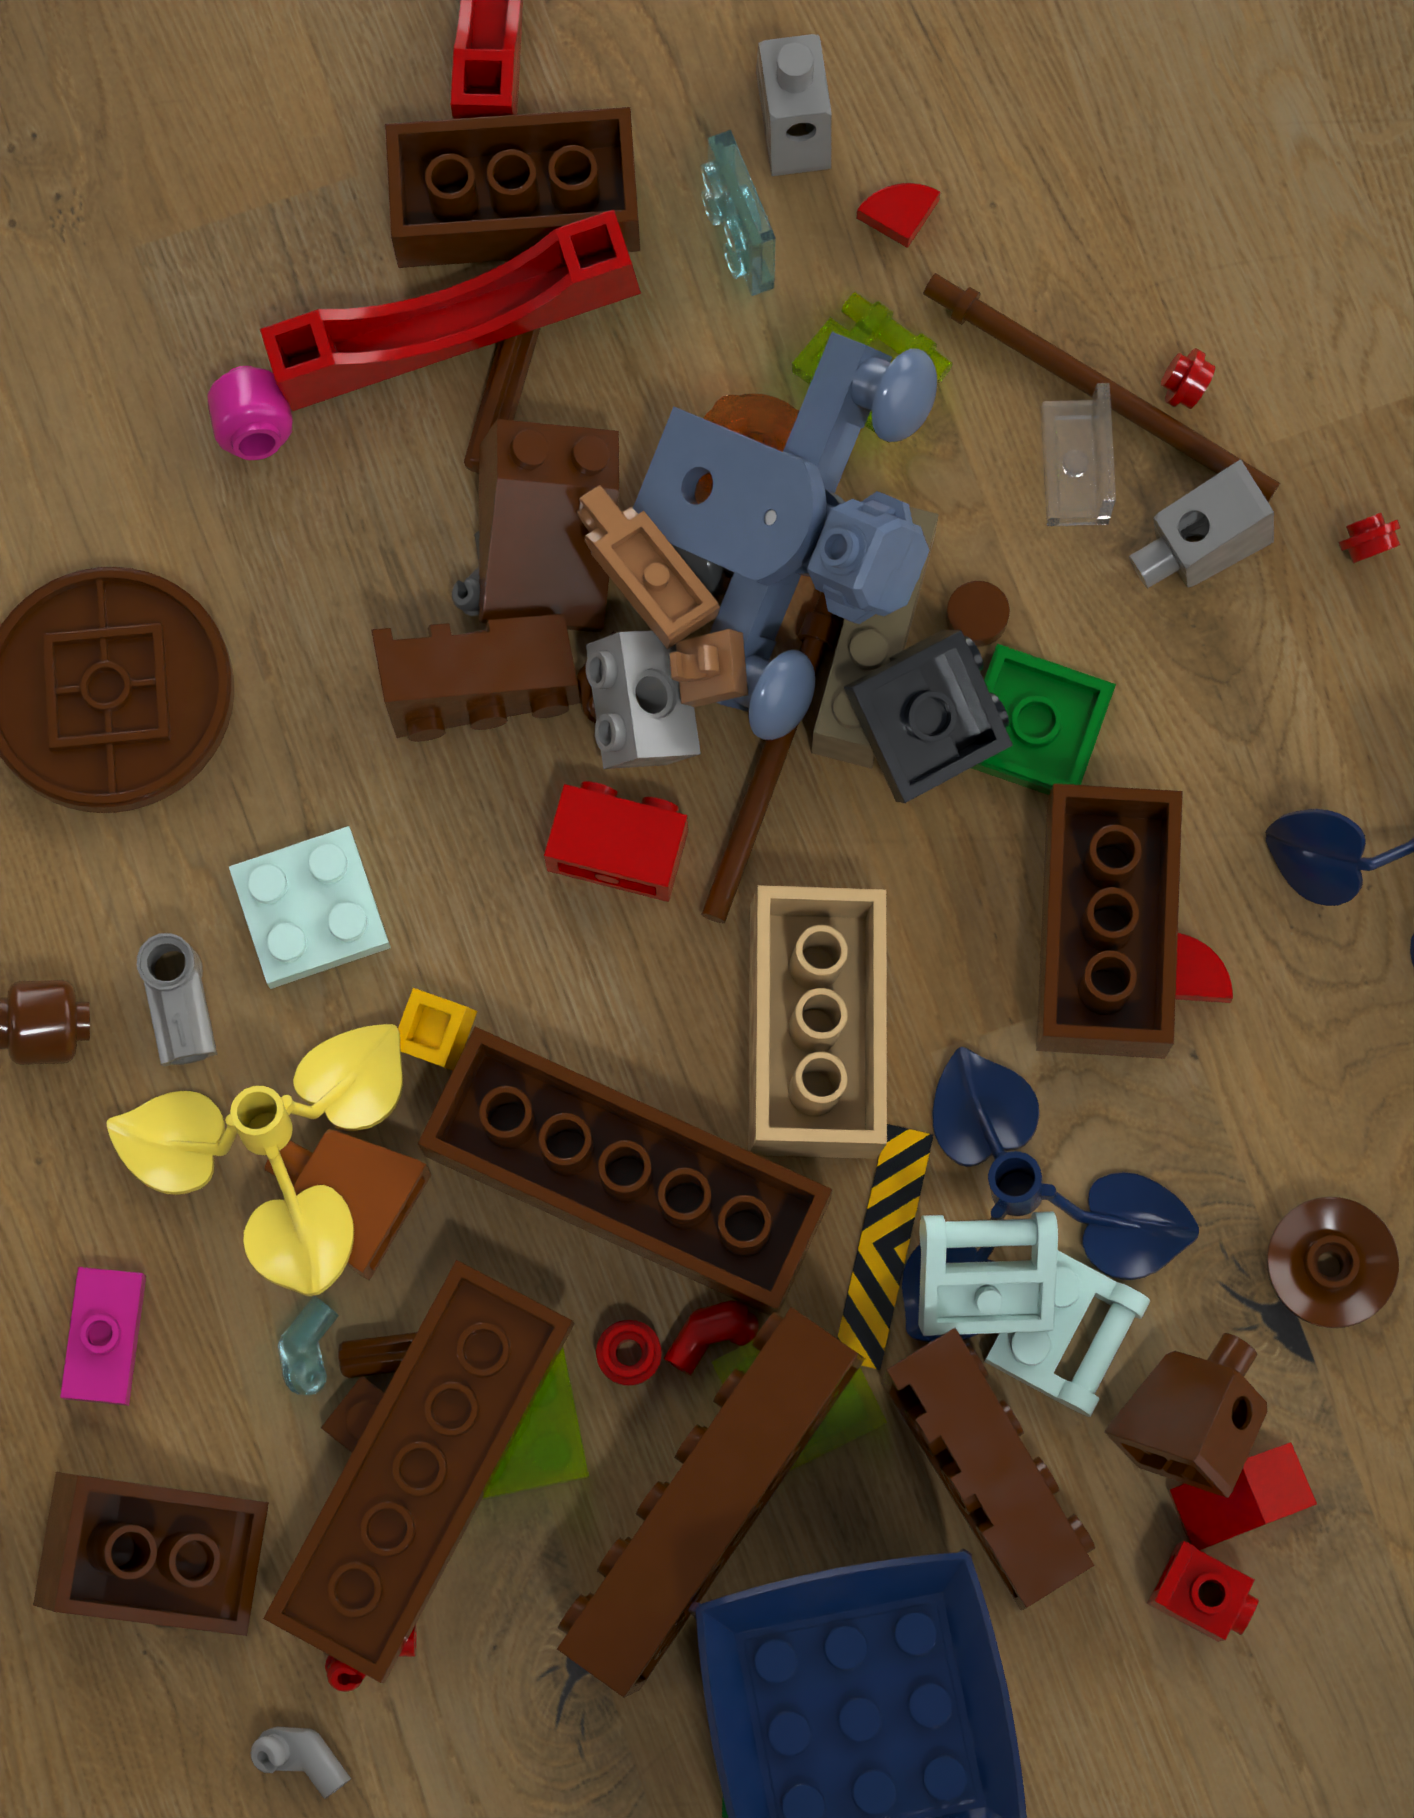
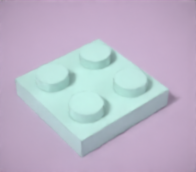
(309, 907)

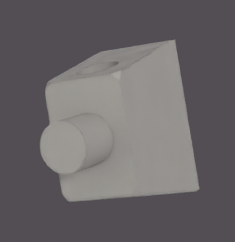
(790, 93)
(1224, 512)

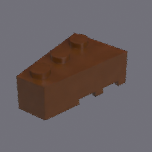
(476, 675)

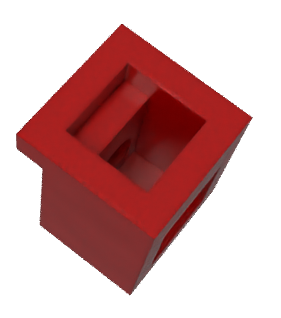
(1179, 1598)

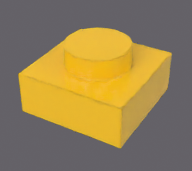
(435, 1028)

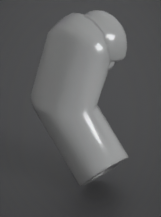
(299, 1751)

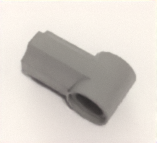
(177, 1005)

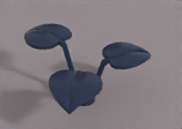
(1323, 855)
(991, 1110)

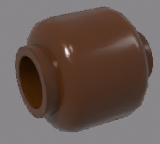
(42, 1022)

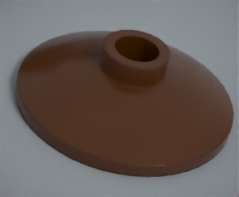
(1355, 1239)

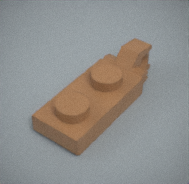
(646, 568)

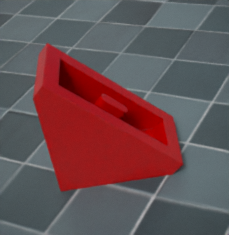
(1266, 1491)

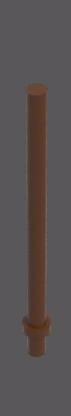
(968, 307)

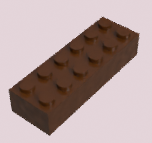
(625, 1171)
(710, 1502)

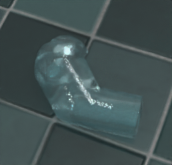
(300, 1348)

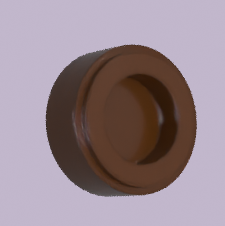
(978, 611)

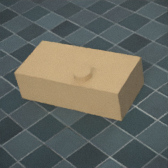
(817, 1022)

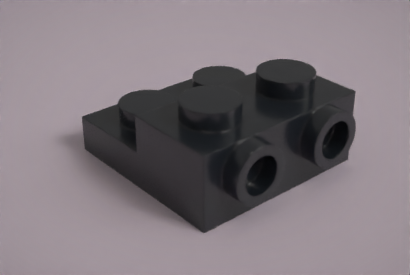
(929, 714)

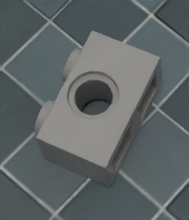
(631, 733)

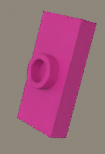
(103, 1336)

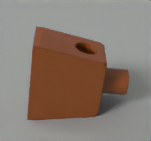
(373, 1182)

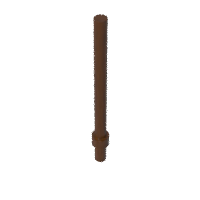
(817, 636)

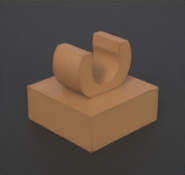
(710, 668)

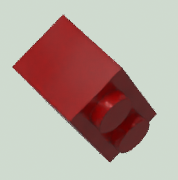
(617, 840)

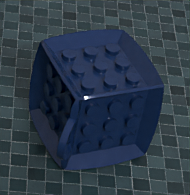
(861, 1695)

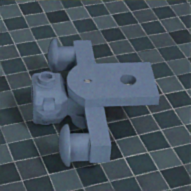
(781, 519)

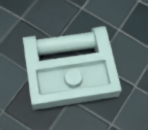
(988, 1294)
(1035, 1355)

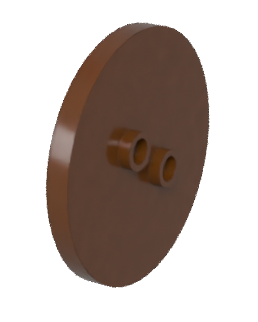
(111, 689)

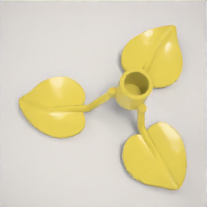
(288, 1241)

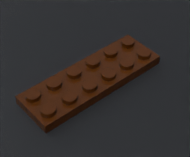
(419, 1471)

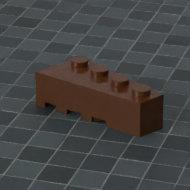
(988, 1469)

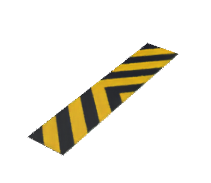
(884, 1243)

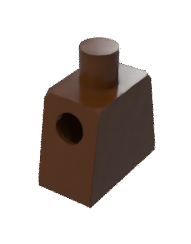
(1194, 1417)

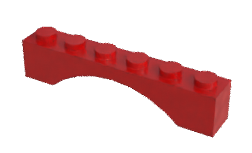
(486, 59)
(353, 348)

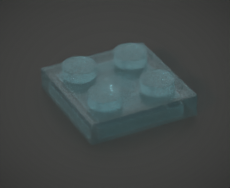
(736, 205)

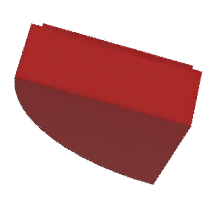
(899, 210)
(1200, 973)

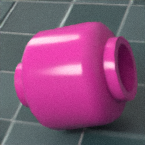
(249, 413)

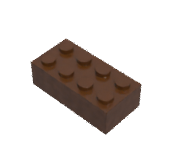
(506, 182)
(1109, 921)

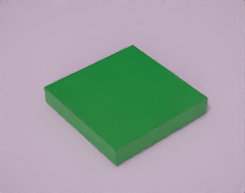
(1051, 719)

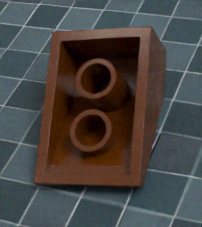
(529, 522)
(150, 1554)

